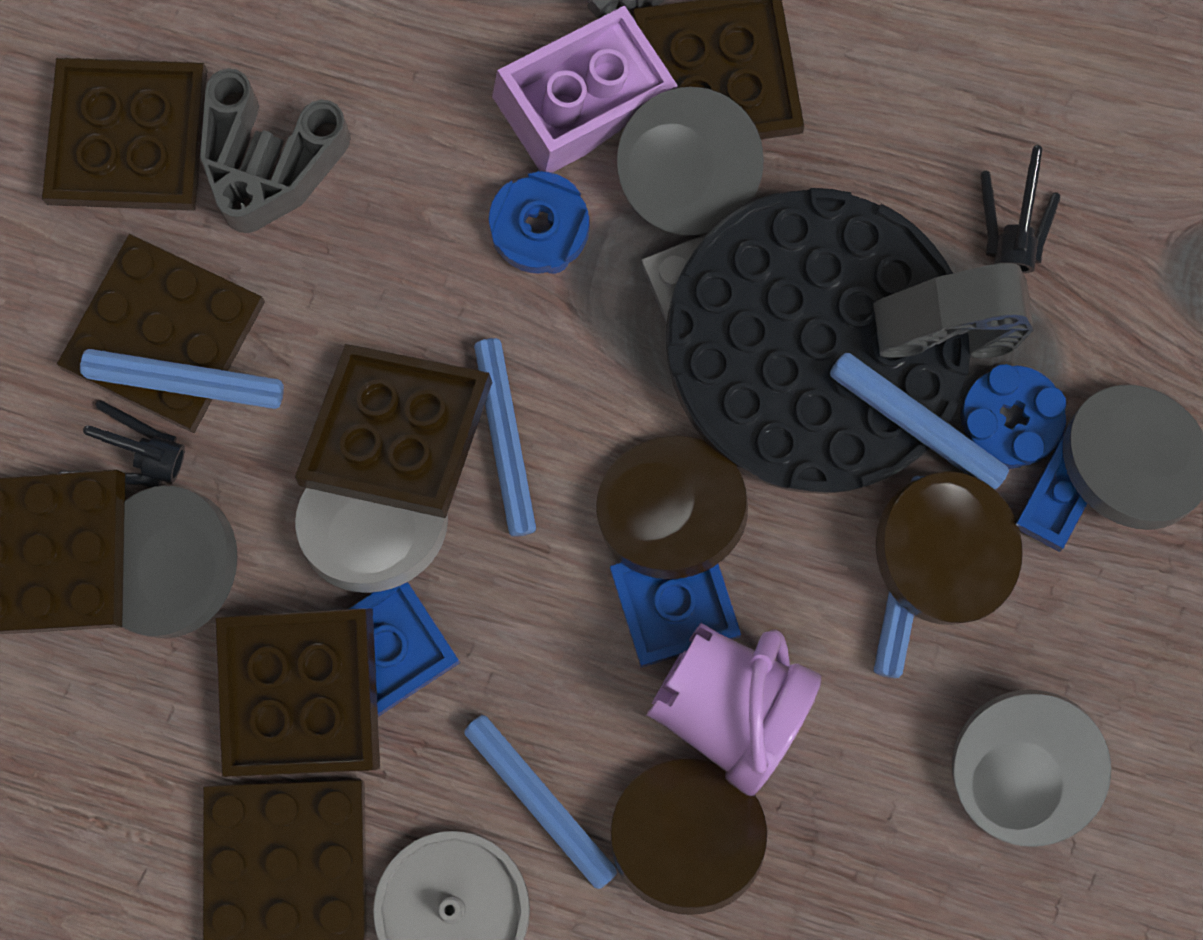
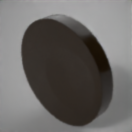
(672, 507)
(949, 548)
(687, 837)

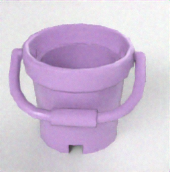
(737, 703)

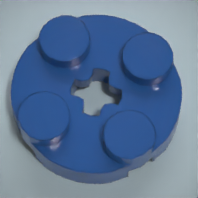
(526, 198)
(1040, 404)

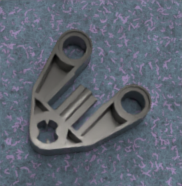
(300, 167)
(982, 301)

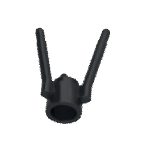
(1018, 242)
(157, 458)

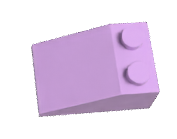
(580, 89)

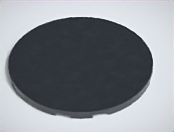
(769, 315)

